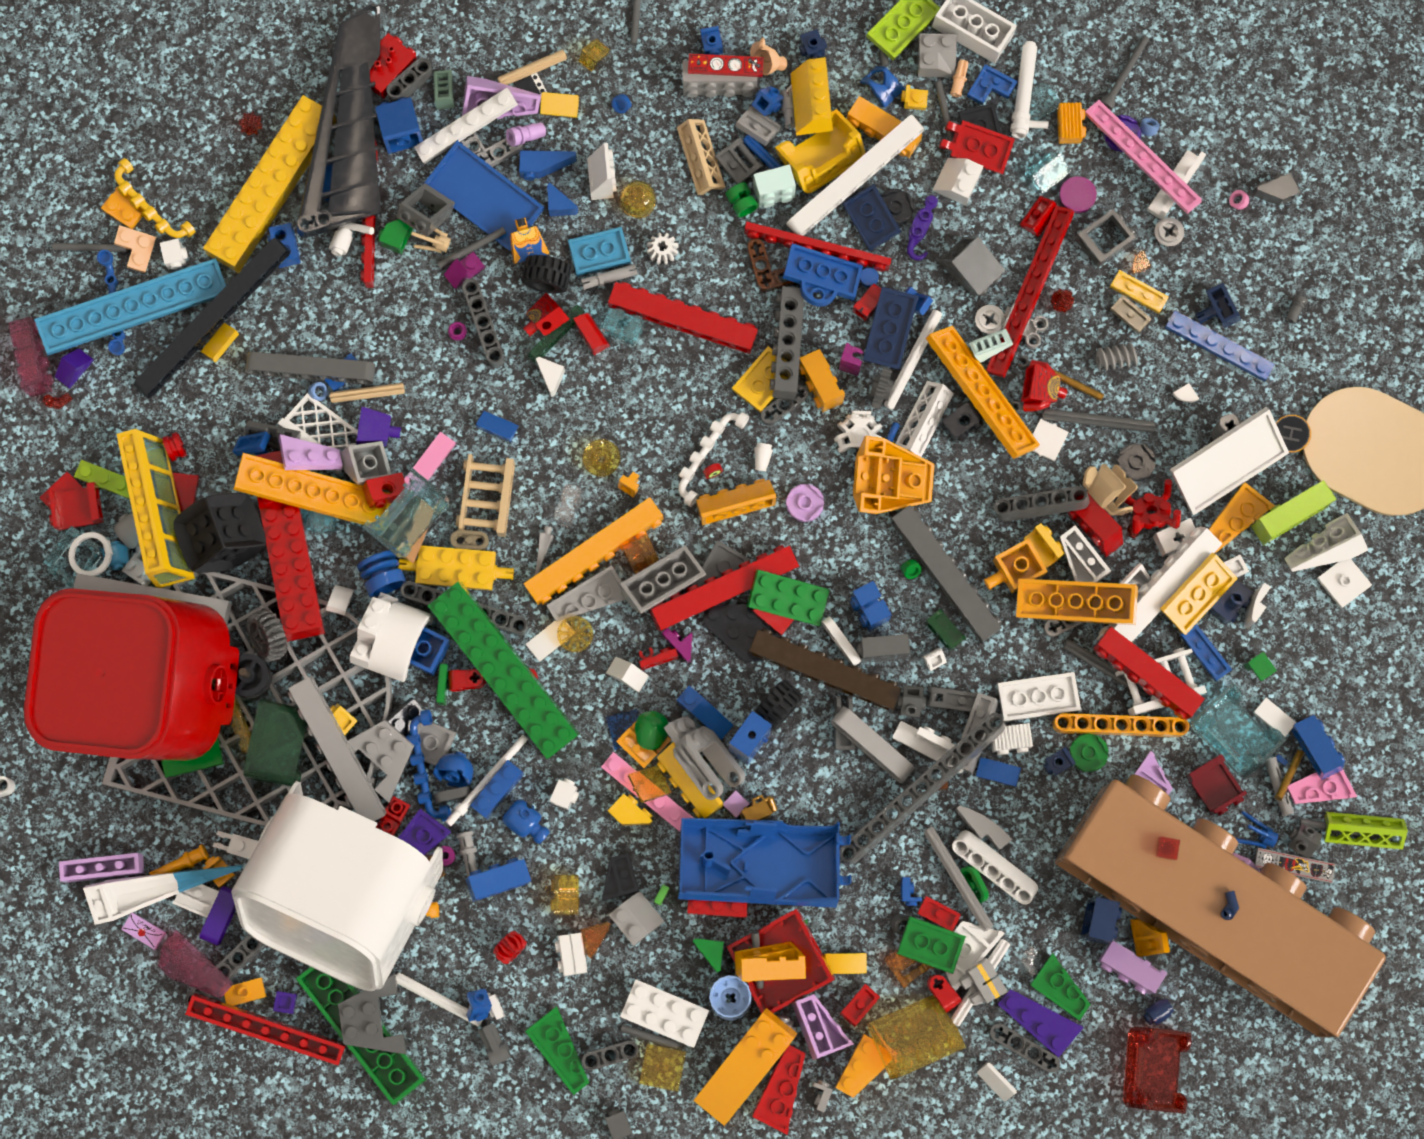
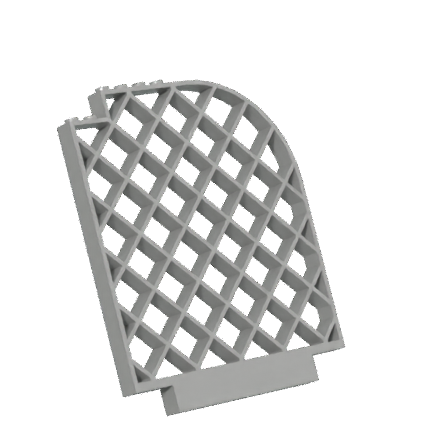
(117, 766)

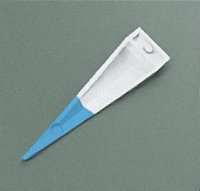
(125, 895)

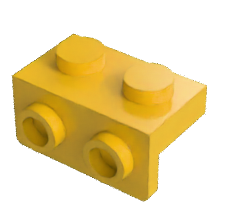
(1045, 545)

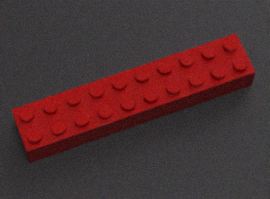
(290, 566)

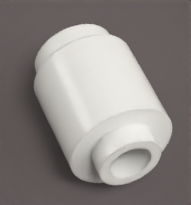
(341, 241)

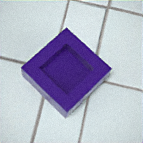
(285, 1002)

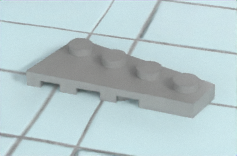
(590, 595)

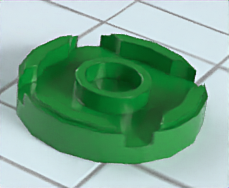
(1089, 752)

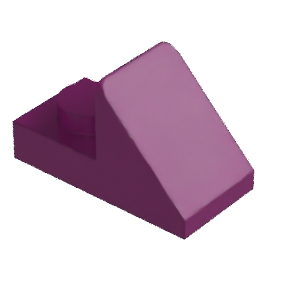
(463, 270)
(684, 647)

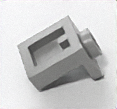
(822, 1099)

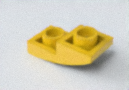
(846, 963)

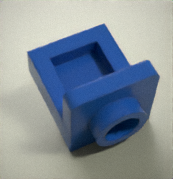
(923, 301)
(479, 1005)

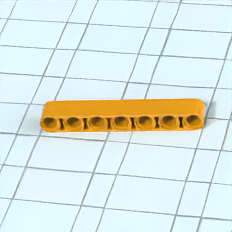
(1129, 721)

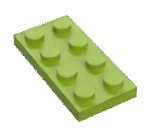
(902, 25)

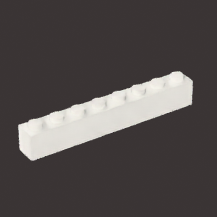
(1168, 580)

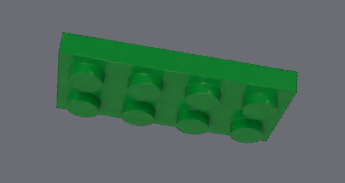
(788, 597)

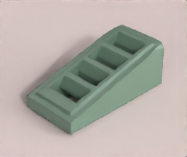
(443, 101)

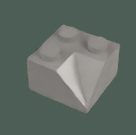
(936, 55)
(365, 462)

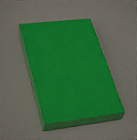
(211, 758)
(931, 945)

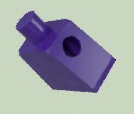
(375, 427)

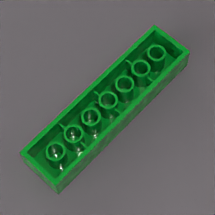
(391, 1071)

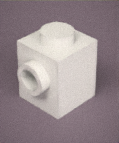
(173, 254)
(564, 794)

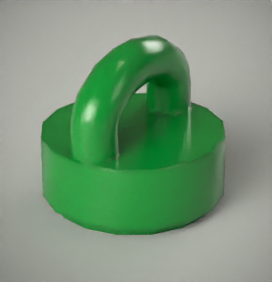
(911, 569)

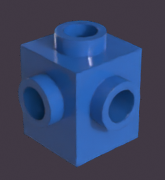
(768, 100)

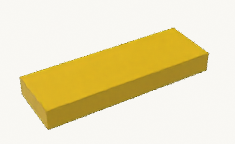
(1139, 291)

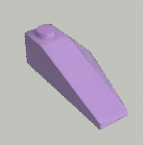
(480, 90)

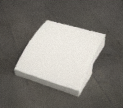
(1255, 608)

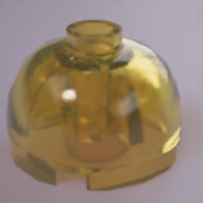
(637, 199)

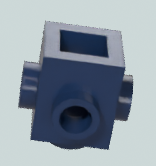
(812, 45)

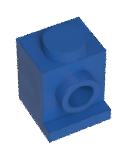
(707, 36)

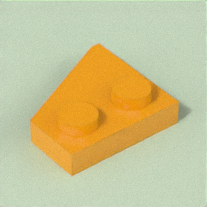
(1148, 939)

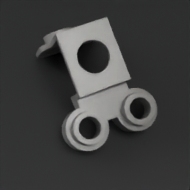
(1031, 328)

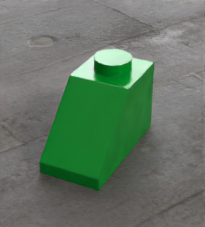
(395, 236)

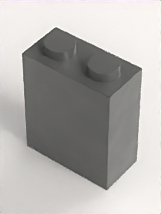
(883, 648)

